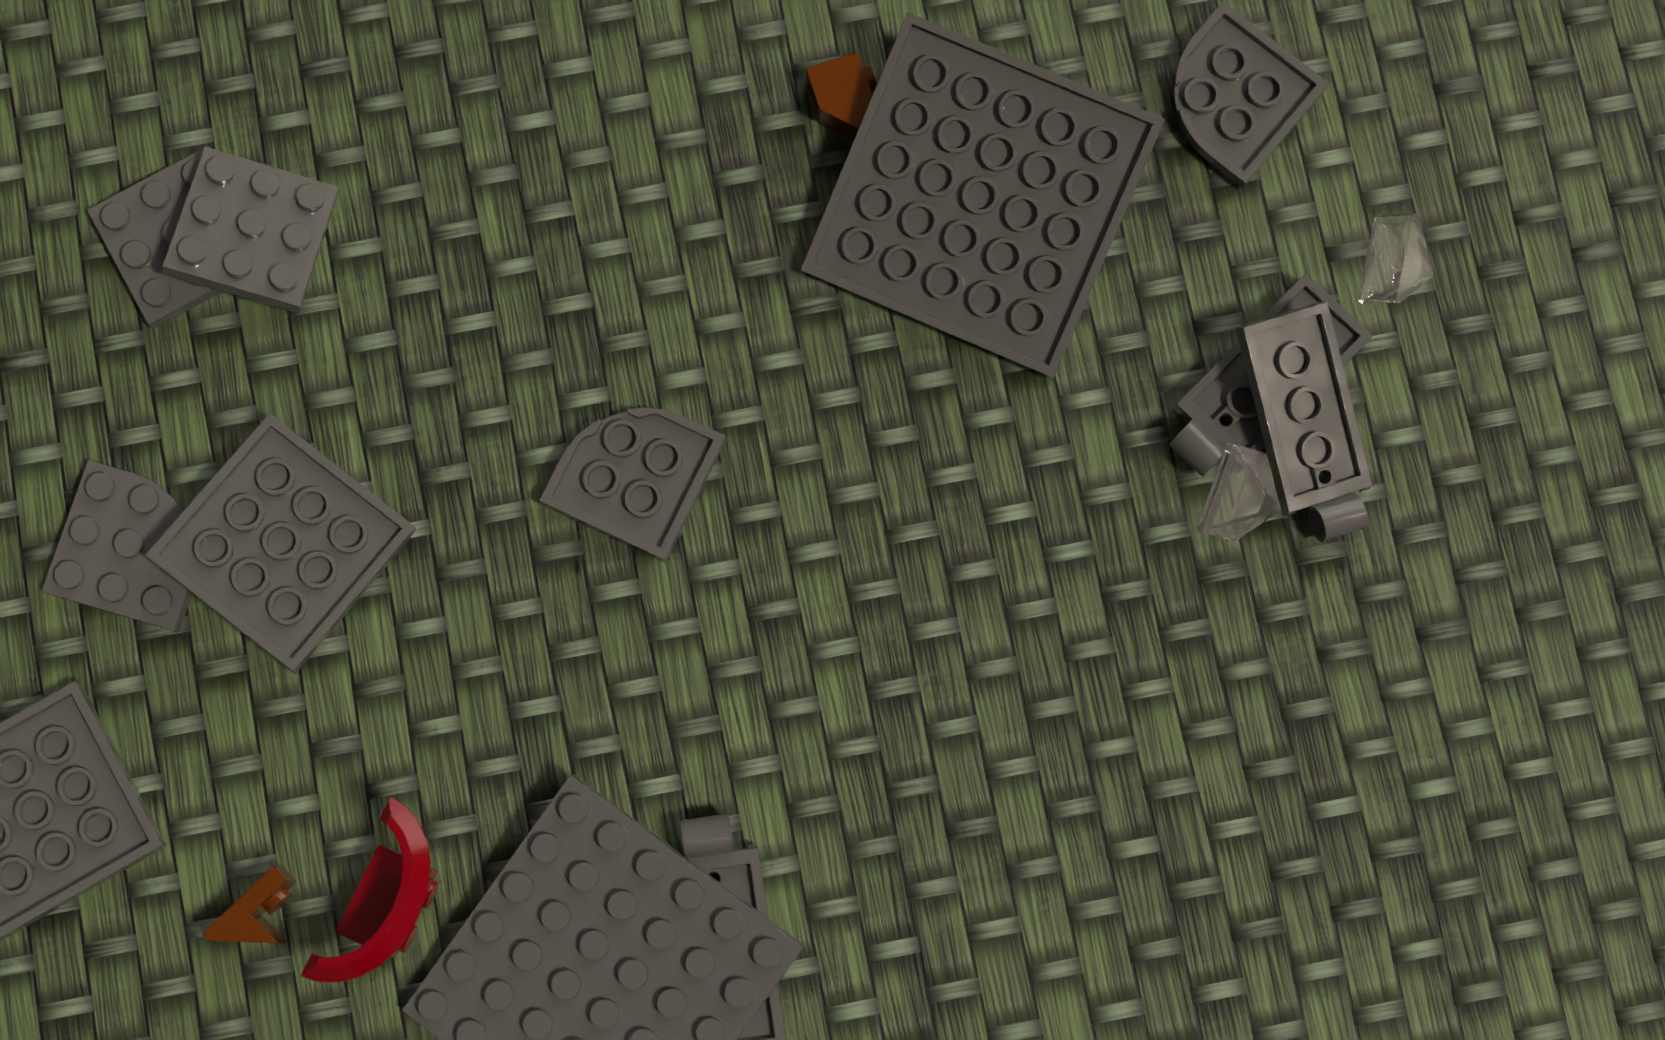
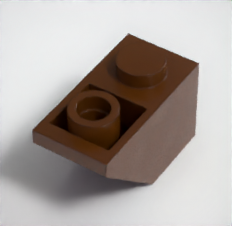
(841, 93)

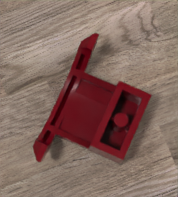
(384, 903)

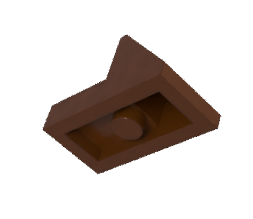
(244, 918)

